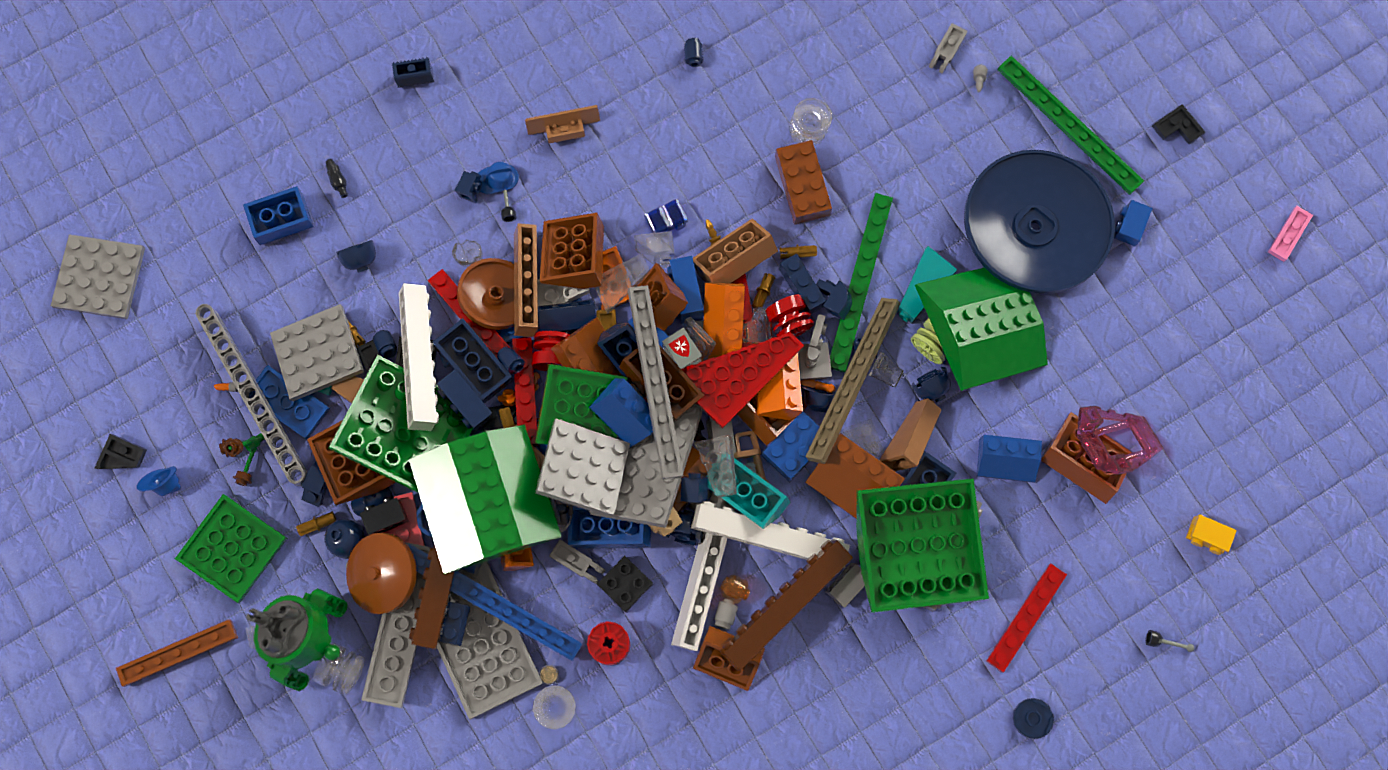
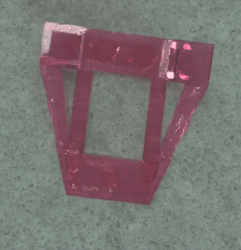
(1092, 417)

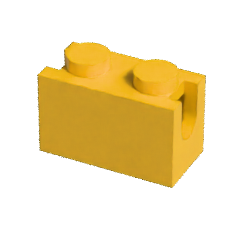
(1210, 534)

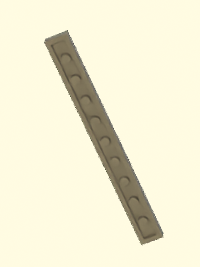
(852, 381)

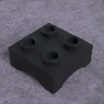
(625, 584)

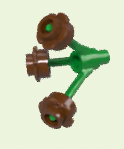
(234, 447)

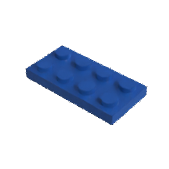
(300, 415)

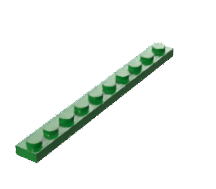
(1070, 125)
(860, 281)

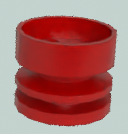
(788, 316)
(544, 342)
(620, 646)

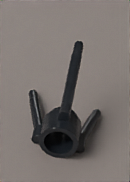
(561, 512)

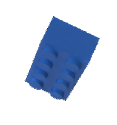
(605, 532)

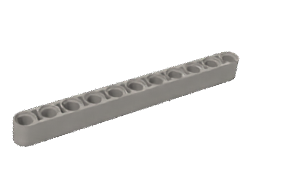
(245, 388)

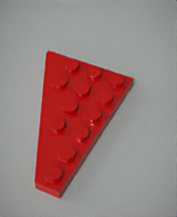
(740, 375)

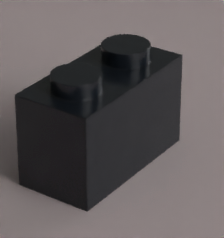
(384, 516)

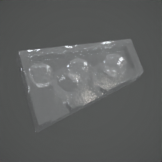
(618, 280)
(719, 462)

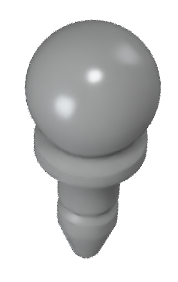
(980, 73)

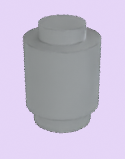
(725, 614)

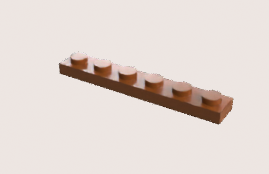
(176, 653)

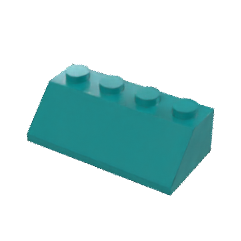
(755, 497)

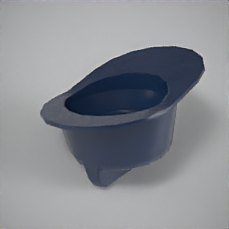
(817, 400)

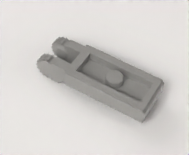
(948, 46)
(816, 342)
(575, 560)

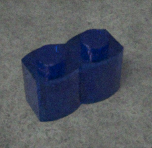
(666, 218)

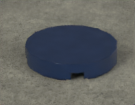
(1033, 718)

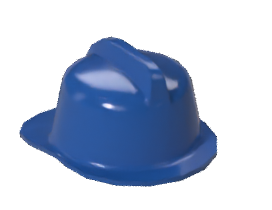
(498, 178)
(160, 481)

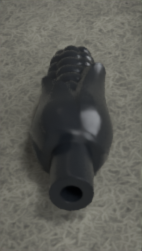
(336, 178)

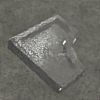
(758, 328)

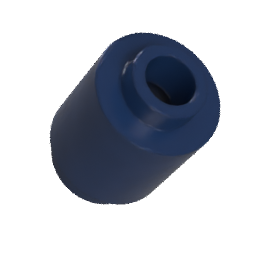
(693, 52)
(385, 344)
(510, 360)

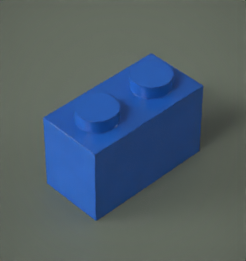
(1132, 222)

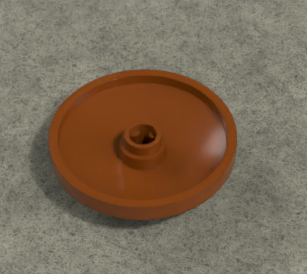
(488, 293)
(381, 573)

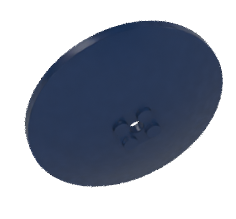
(1056, 195)

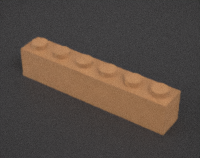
(525, 280)

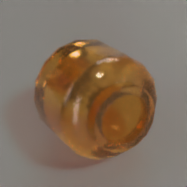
(735, 588)

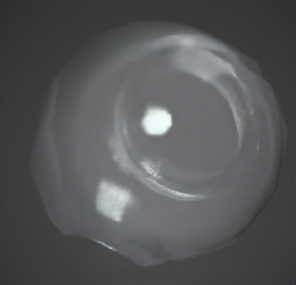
(467, 253)

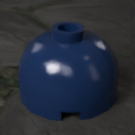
(357, 256)
(933, 385)
(684, 533)
(343, 537)

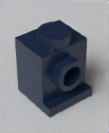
(469, 186)

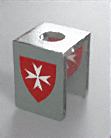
(681, 349)

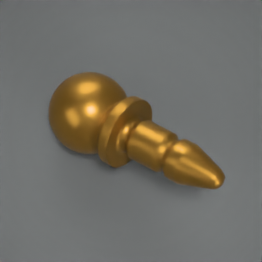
(712, 233)

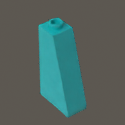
(929, 268)

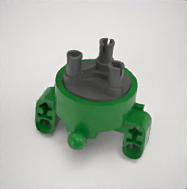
(295, 633)

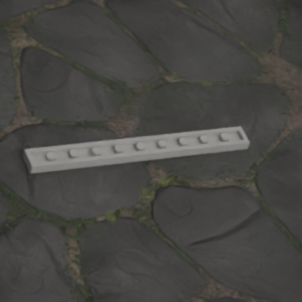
(655, 383)

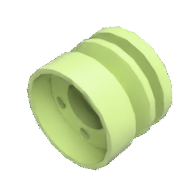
(928, 344)

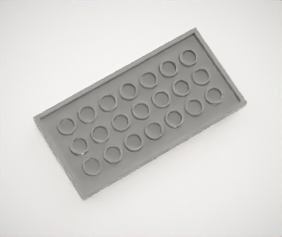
(642, 492)
(492, 658)

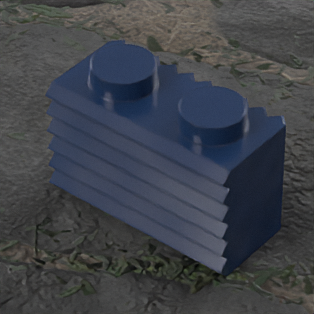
(412, 72)
(454, 624)

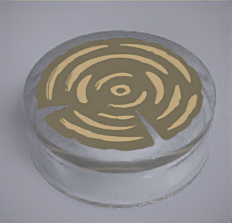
(549, 674)

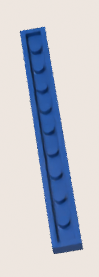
(505, 610)

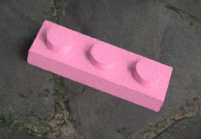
(1290, 233)

